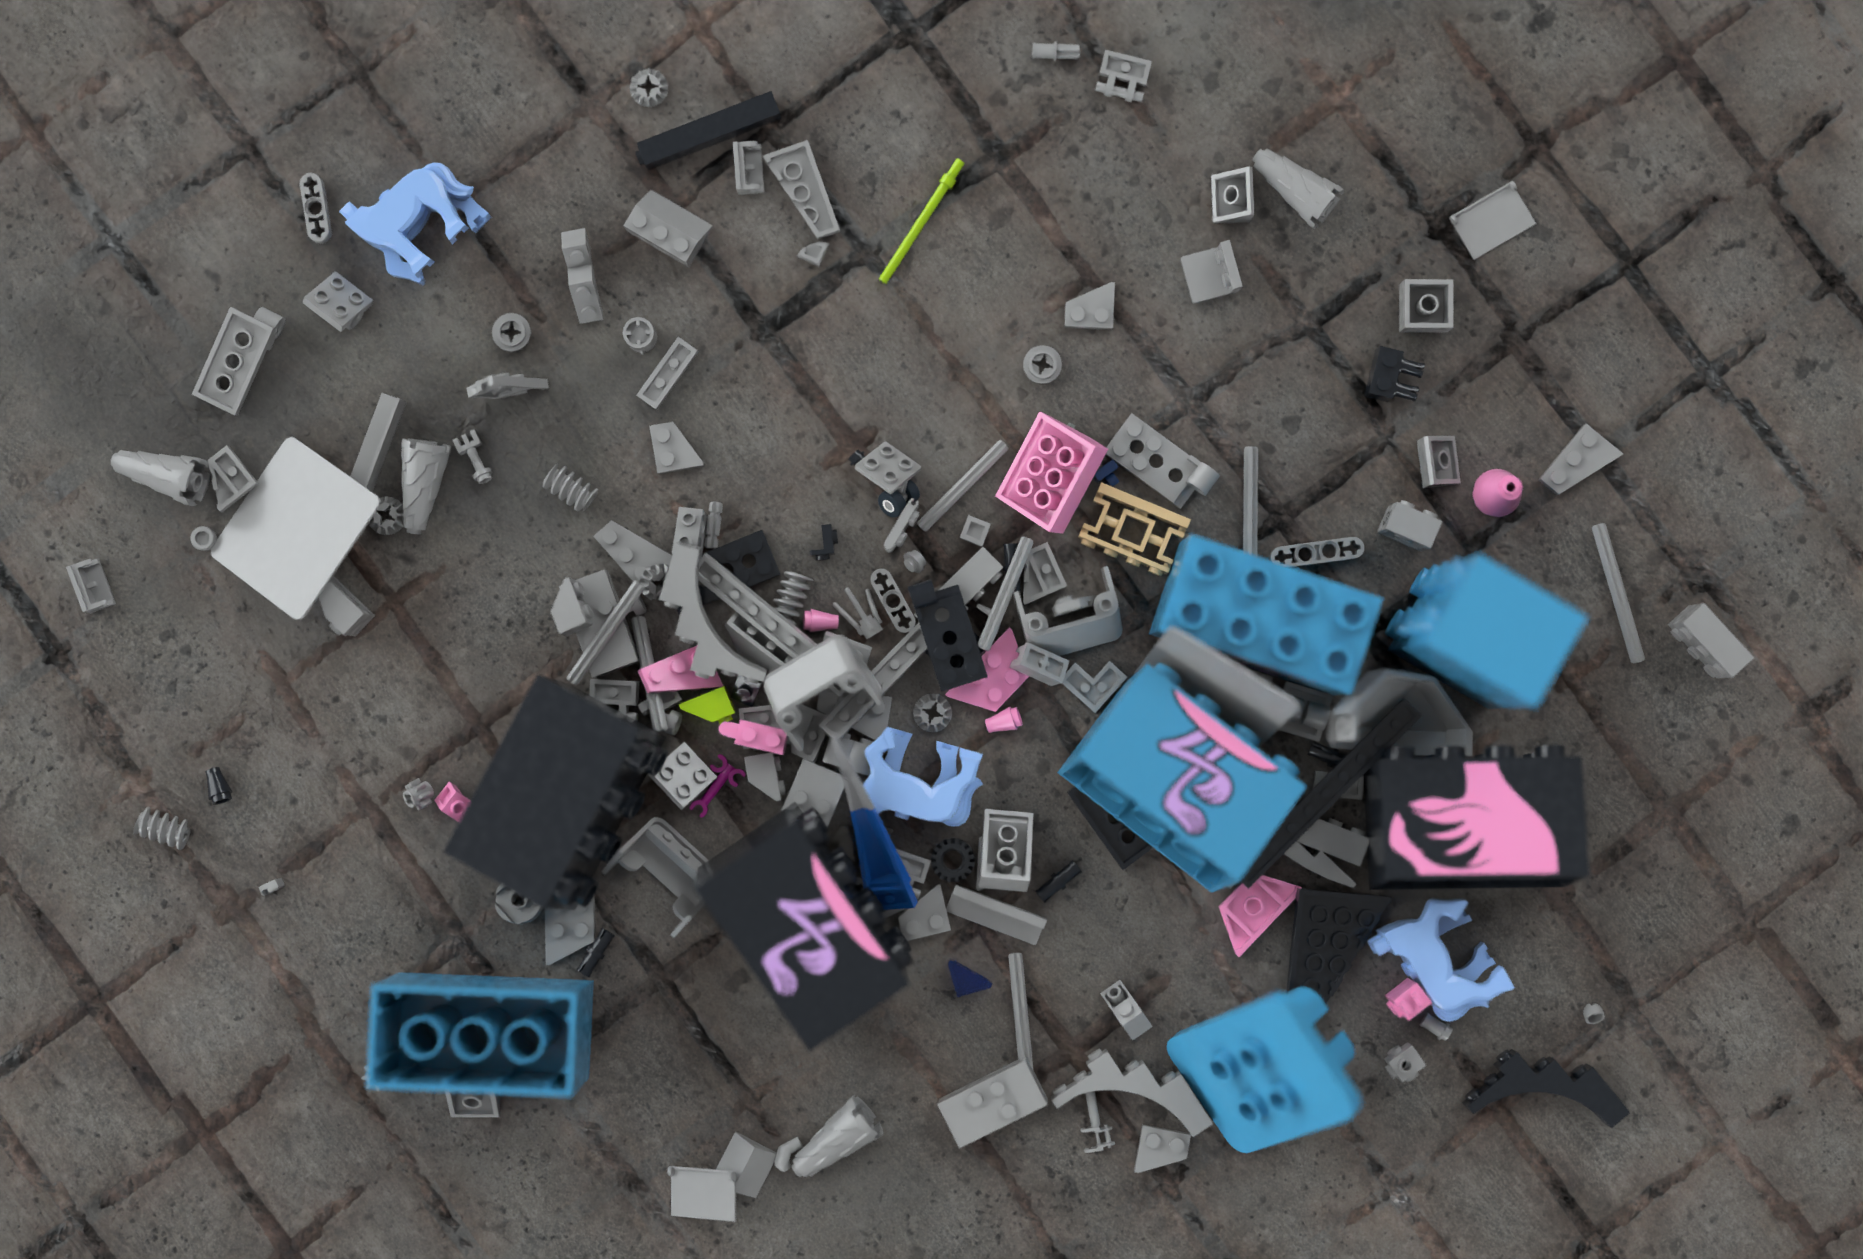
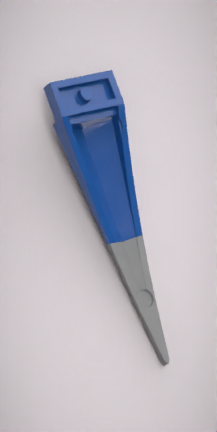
(878, 857)

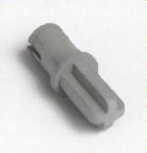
(1055, 51)

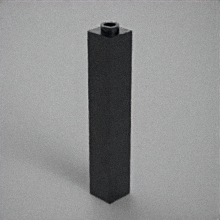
(708, 131)

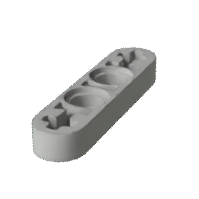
(1316, 552)

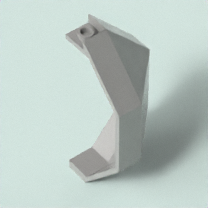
(1380, 692)

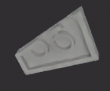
(1579, 459)
(1068, 604)
(871, 724)

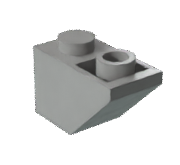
(570, 610)
(763, 774)
(1126, 1010)

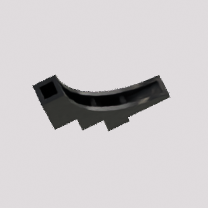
(1548, 1076)

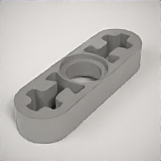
(318, 190)
(890, 581)

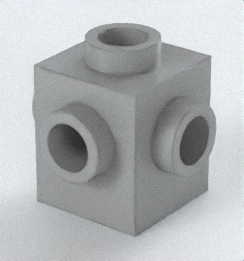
(1411, 1066)

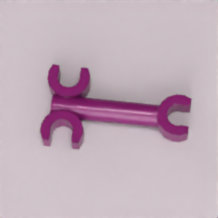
(727, 772)

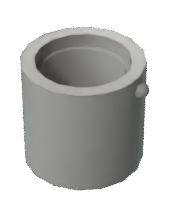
(639, 334)

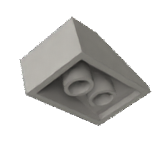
(343, 609)
(1006, 850)

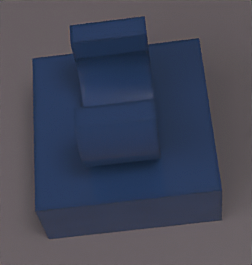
(1107, 474)

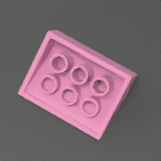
(1051, 473)

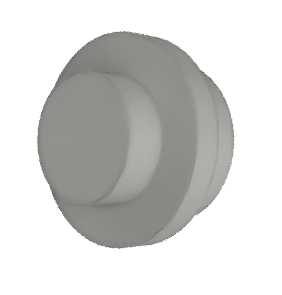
(914, 561)

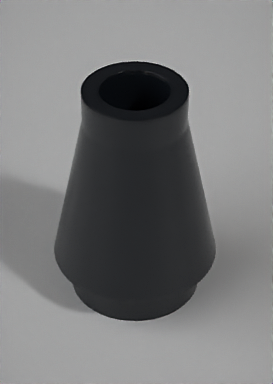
(218, 788)

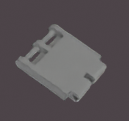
(897, 535)

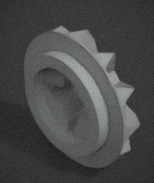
(657, 94)
(504, 324)
(1052, 359)
(388, 527)
(656, 573)
(927, 702)

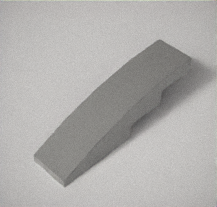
(1318, 863)

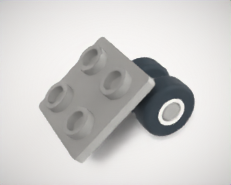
(891, 472)

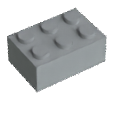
(1710, 641)

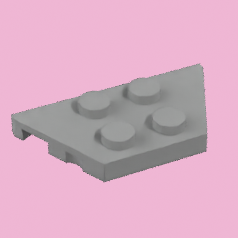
(504, 385)
(568, 931)

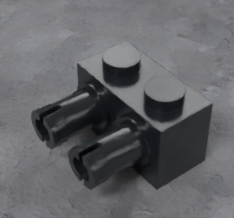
(1384, 373)

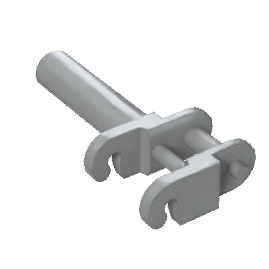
(1095, 1123)

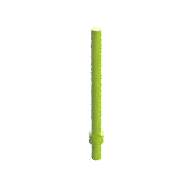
(946, 182)

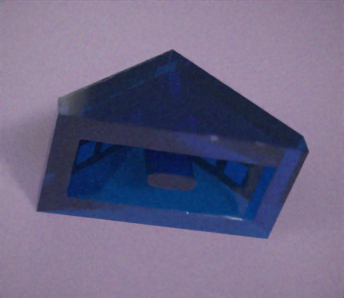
(966, 980)

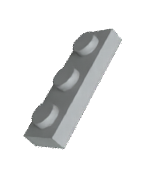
(667, 373)

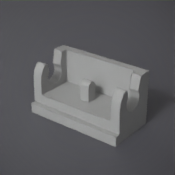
(748, 167)
(90, 585)
(1040, 664)

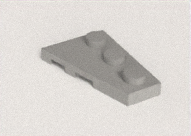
(630, 550)

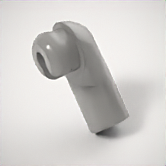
(784, 1151)

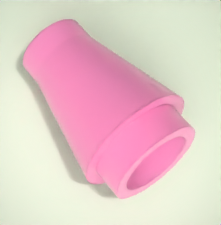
(819, 621)
(1005, 720)

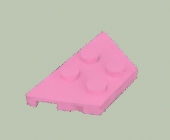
(1001, 679)
(1252, 910)

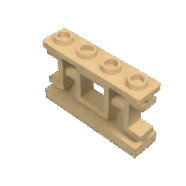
(1141, 511)

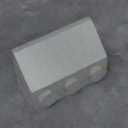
(668, 227)

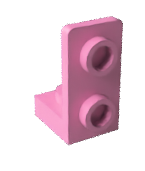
(452, 801)

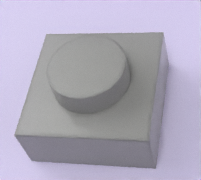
(975, 531)

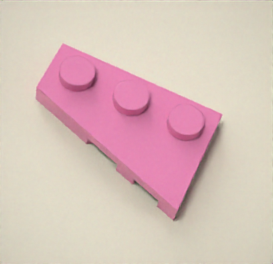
(675, 674)

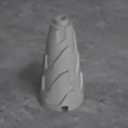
(1301, 188)
(174, 476)
(421, 478)
(840, 1137)

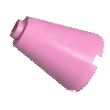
(1497, 492)

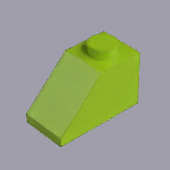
(711, 706)

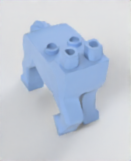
(404, 212)
(908, 795)
(1429, 961)

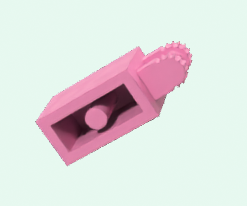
(756, 735)
(1407, 999)

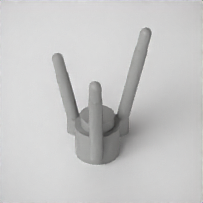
(869, 625)

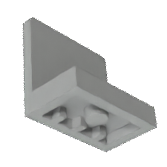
(1211, 273)

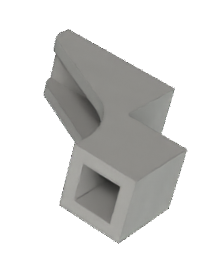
(581, 275)

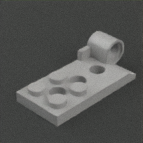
(262, 333)
(1194, 473)

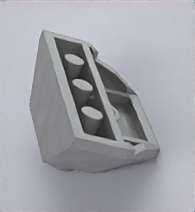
(754, 644)

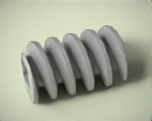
(569, 488)
(791, 595)
(162, 829)

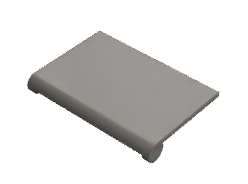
(1492, 220)
(703, 1193)

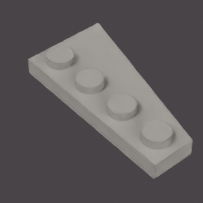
(802, 182)

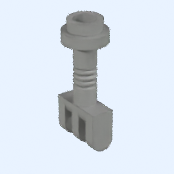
(482, 474)

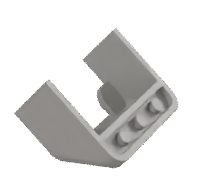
(1078, 634)
(811, 673)
(670, 860)

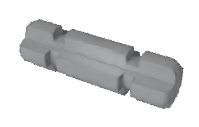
(713, 525)

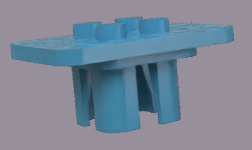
(1268, 1070)

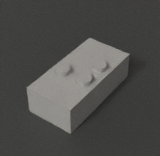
(602, 599)
(817, 788)
(992, 1102)

